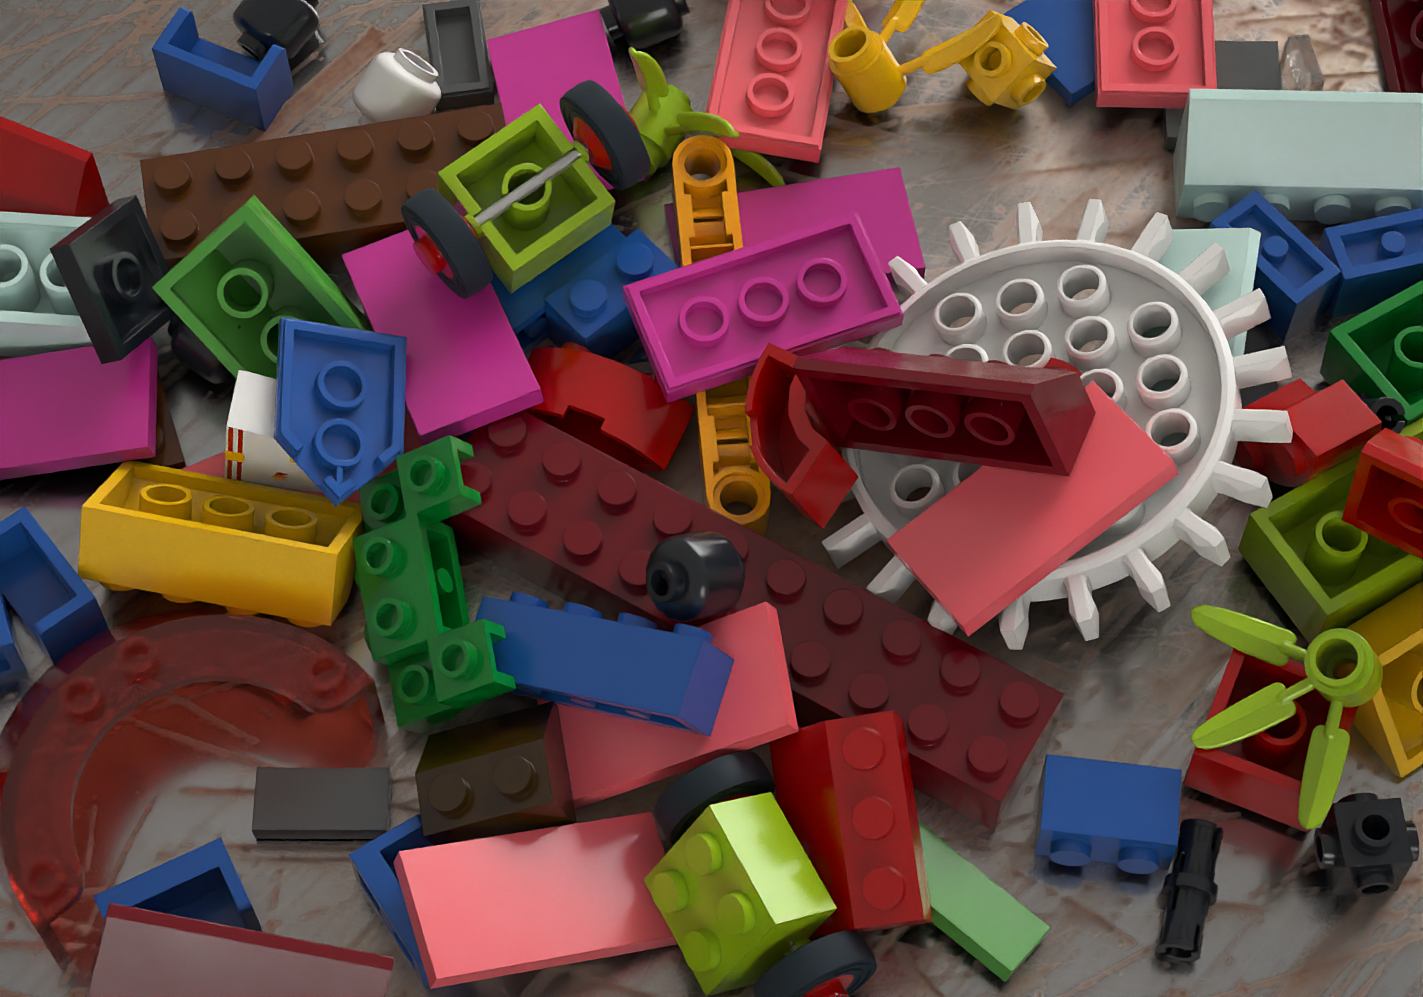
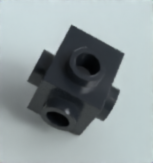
(1366, 845)

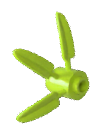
(666, 117)
(1275, 703)

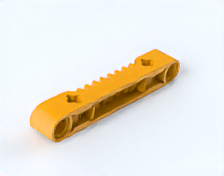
(707, 227)

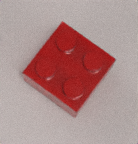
(1266, 768)

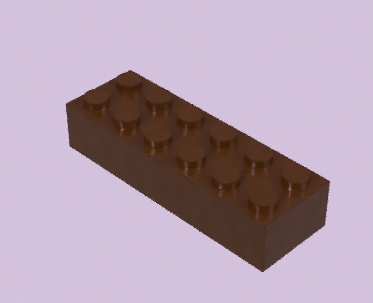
(322, 186)

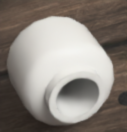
(396, 88)

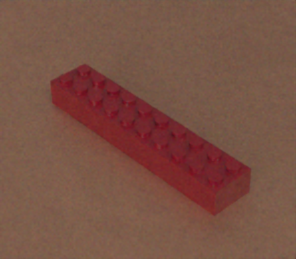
(586, 535)

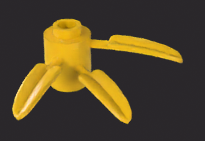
(870, 70)

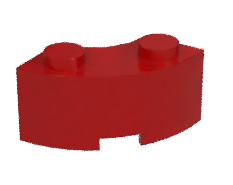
(608, 406)
(1326, 432)
(792, 439)

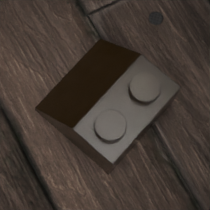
(495, 777)

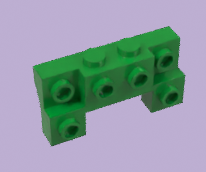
(417, 593)

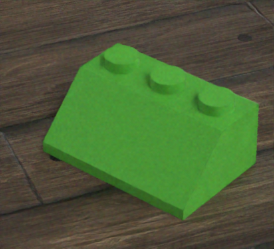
(250, 278)

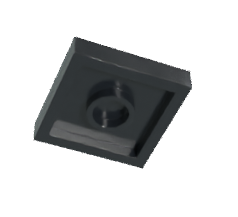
(111, 275)

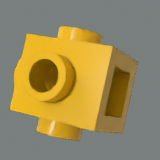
(1009, 66)

